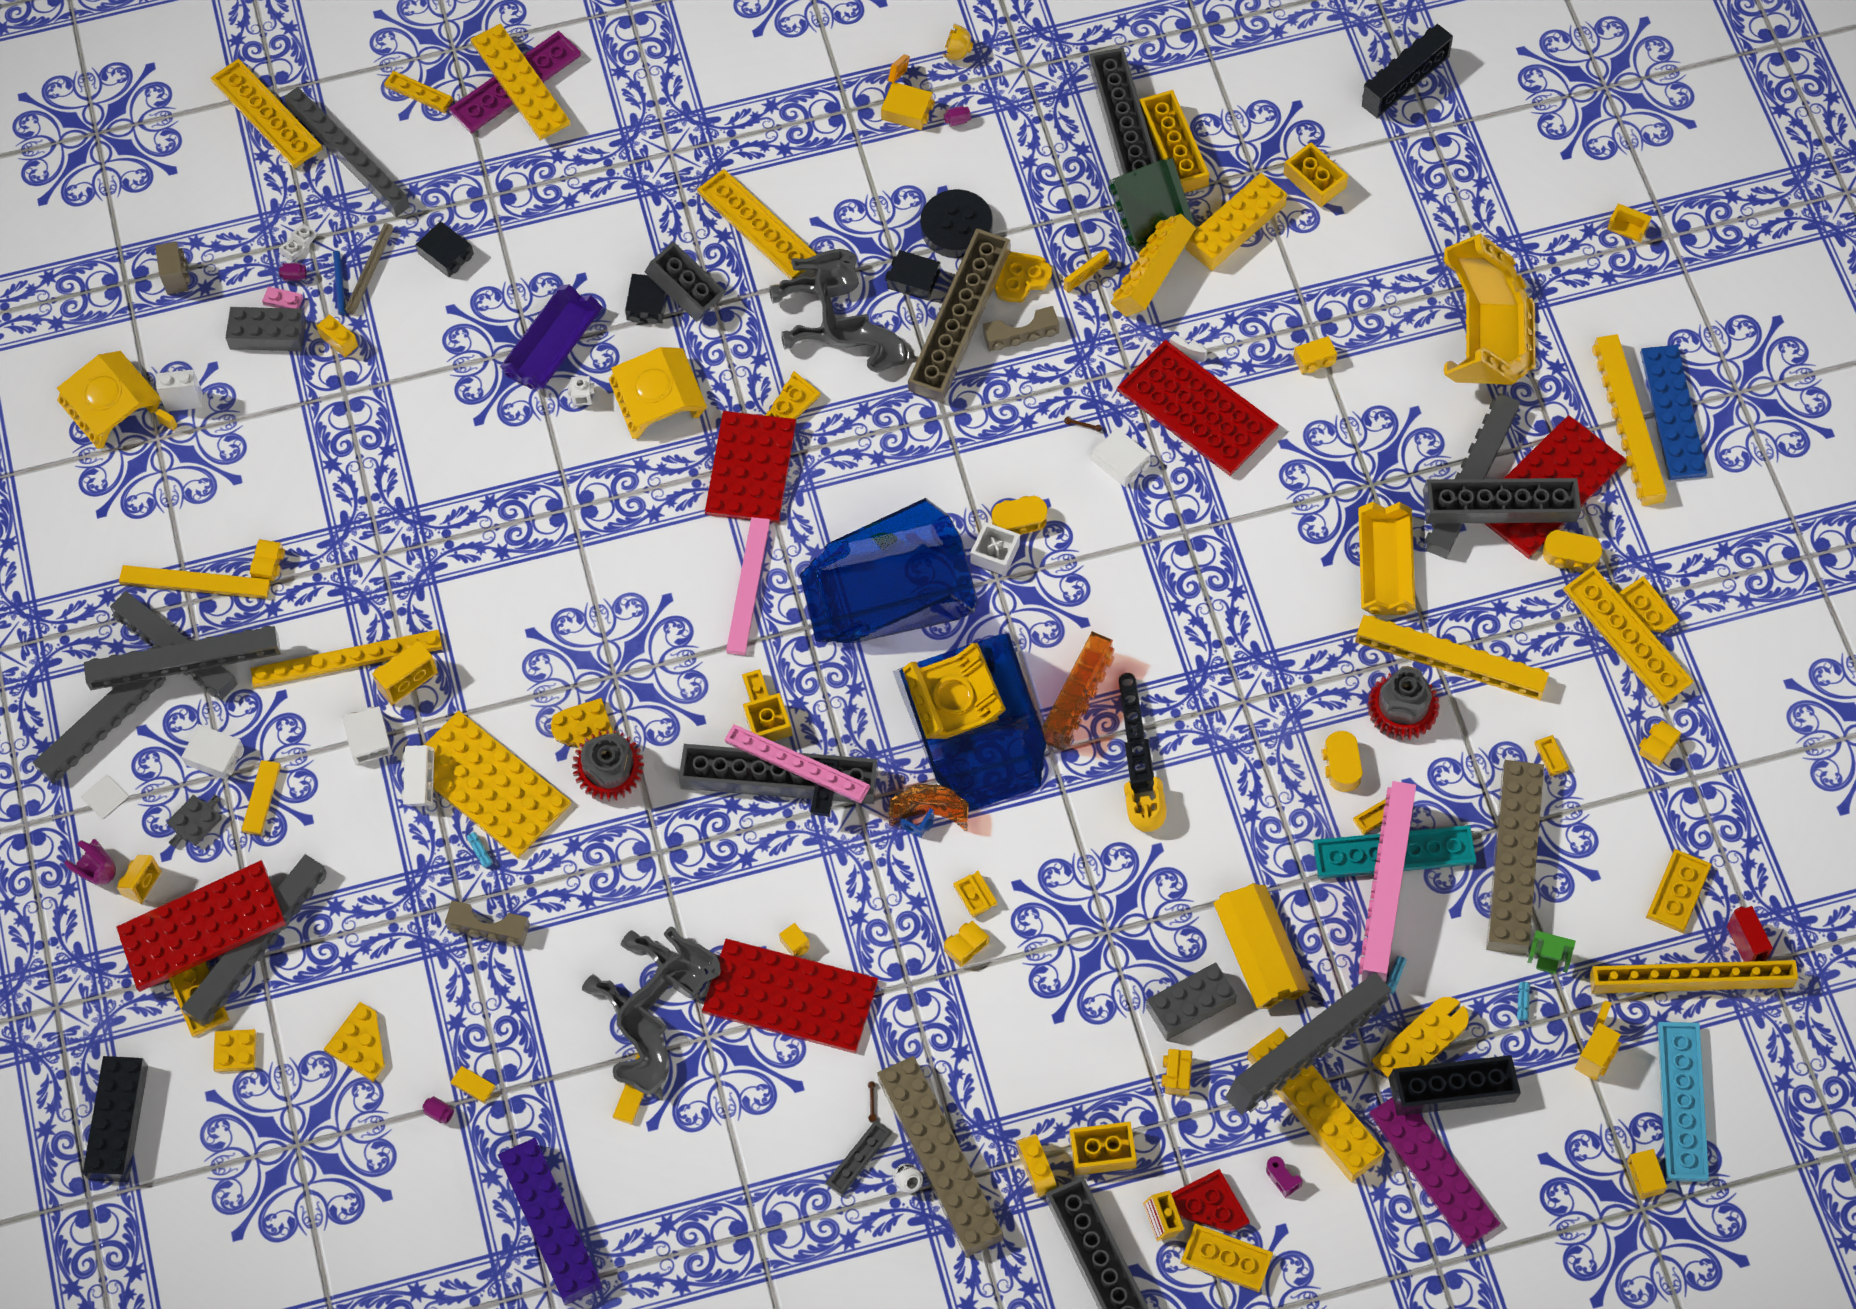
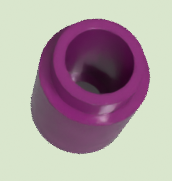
(957, 116)
(293, 272)
(438, 1110)

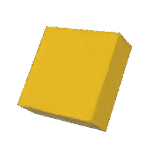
(166, 419)

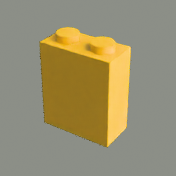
(907, 106)

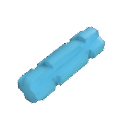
(479, 849)
(1395, 973)
(1523, 1001)

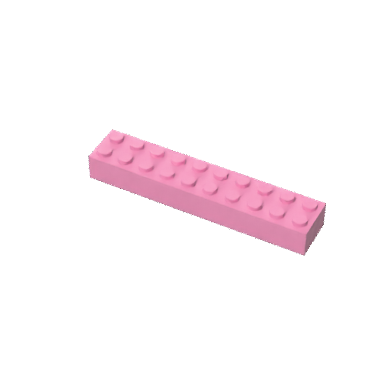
(1389, 875)

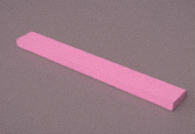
(748, 586)
(797, 763)

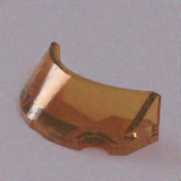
(922, 797)

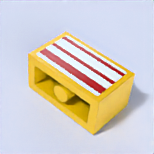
(1163, 1215)

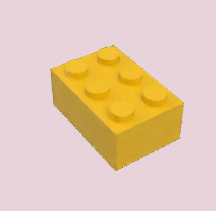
(1315, 174)
(404, 672)
(1102, 1148)

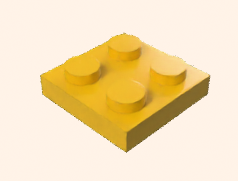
(234, 1050)

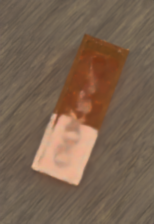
(1078, 691)

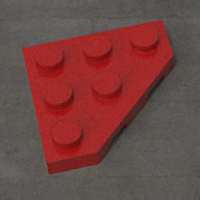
(1211, 1203)

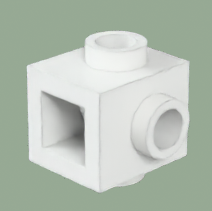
(581, 390)

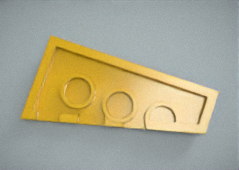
(794, 399)

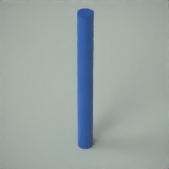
(339, 282)

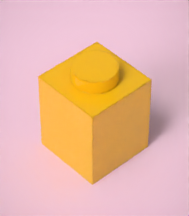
(794, 940)

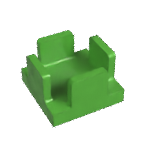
(1550, 951)

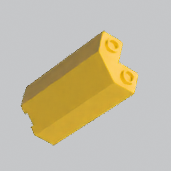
(1386, 559)
(1261, 945)

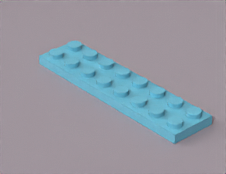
(1682, 1102)

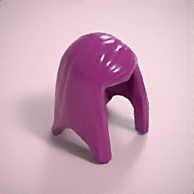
(94, 865)

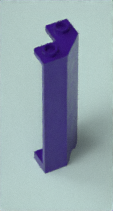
(550, 337)

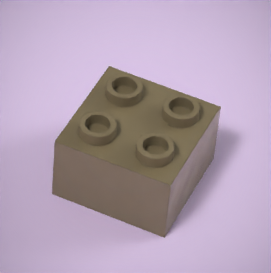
(172, 267)

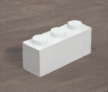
(418, 776)

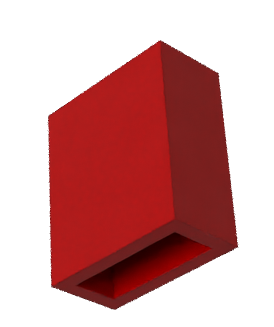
(1749, 935)

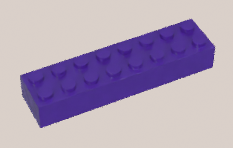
(550, 1221)

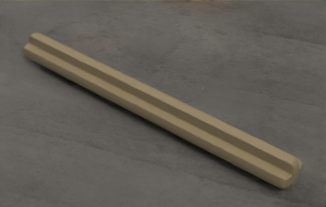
(369, 268)

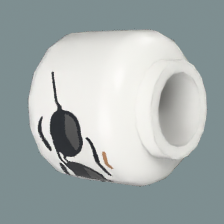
(907, 1178)

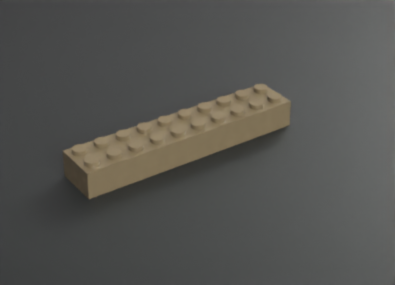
(959, 315)
(1515, 857)
(940, 1156)

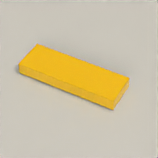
(1086, 270)

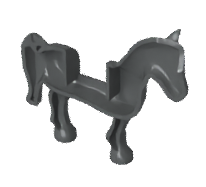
(833, 280)
(638, 1026)

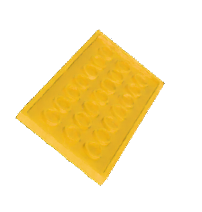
(492, 785)

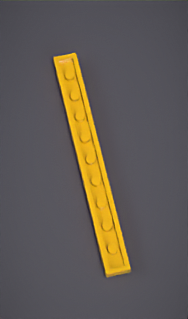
(340, 659)

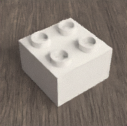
(995, 548)

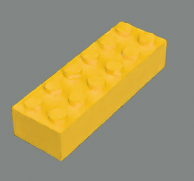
(1174, 139)
(1236, 221)
(1152, 265)

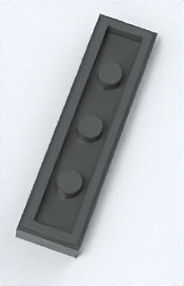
(858, 1158)

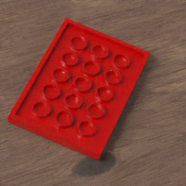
(750, 466)

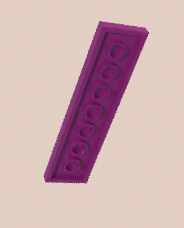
(491, 99)
(1436, 1173)

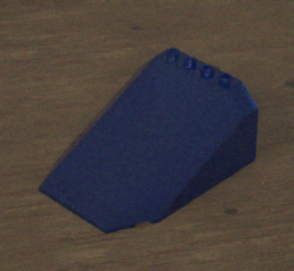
(890, 577)
(996, 757)

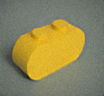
(1021, 515)
(1571, 551)
(1342, 761)
(1036, 1165)

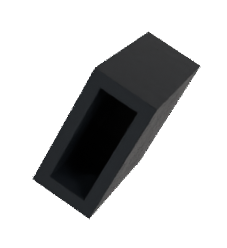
(444, 249)
(913, 275)
(645, 300)

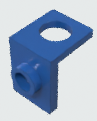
(925, 825)

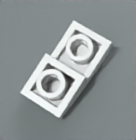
(299, 241)
(1193, 350)

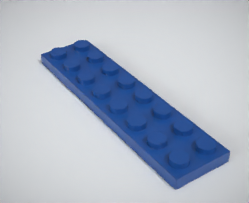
(1673, 412)

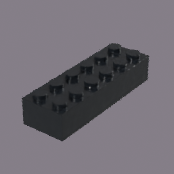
(1406, 70)
(1454, 1085)
(115, 1119)

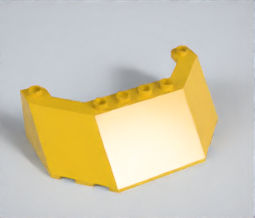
(1497, 315)

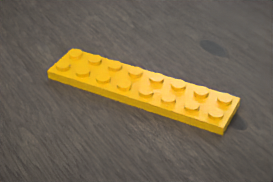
(520, 81)
(266, 113)
(755, 222)
(1628, 635)

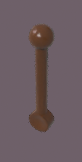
(1068, 420)
(871, 1085)

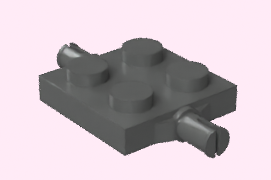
(194, 820)

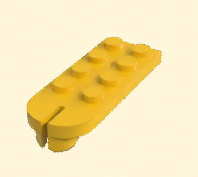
(1424, 1037)

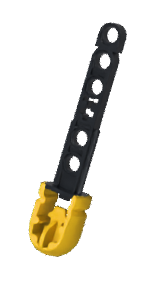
(1143, 780)

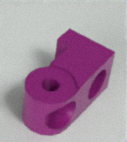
(1281, 1177)

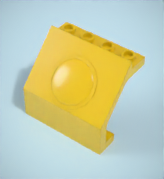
(655, 388)
(105, 395)
(954, 694)

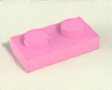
(282, 298)

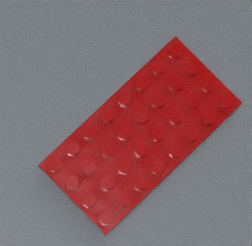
(1197, 407)
(1563, 453)
(200, 925)
(791, 996)

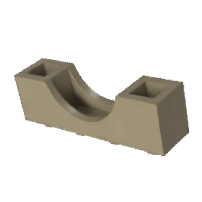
(1001, 335)
(510, 929)

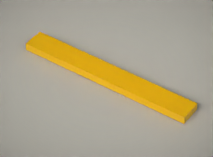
(195, 582)

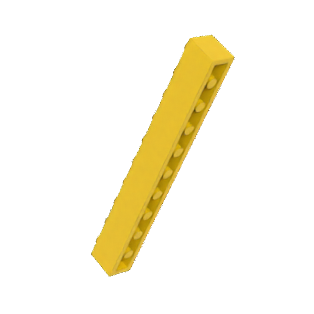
(1629, 420)
(1452, 657)
(1693, 976)

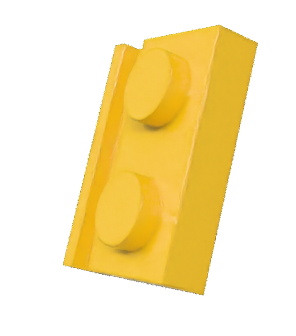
(975, 894)

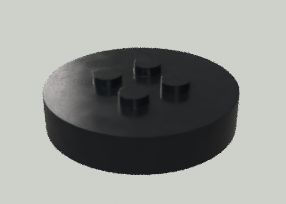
(951, 220)

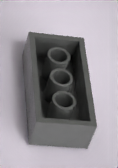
(685, 281)
(265, 329)
(1191, 1001)

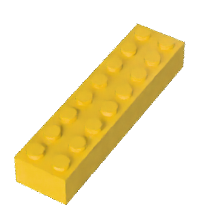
(1324, 1115)

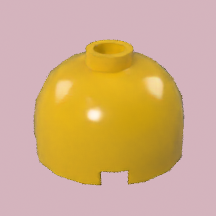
(958, 43)

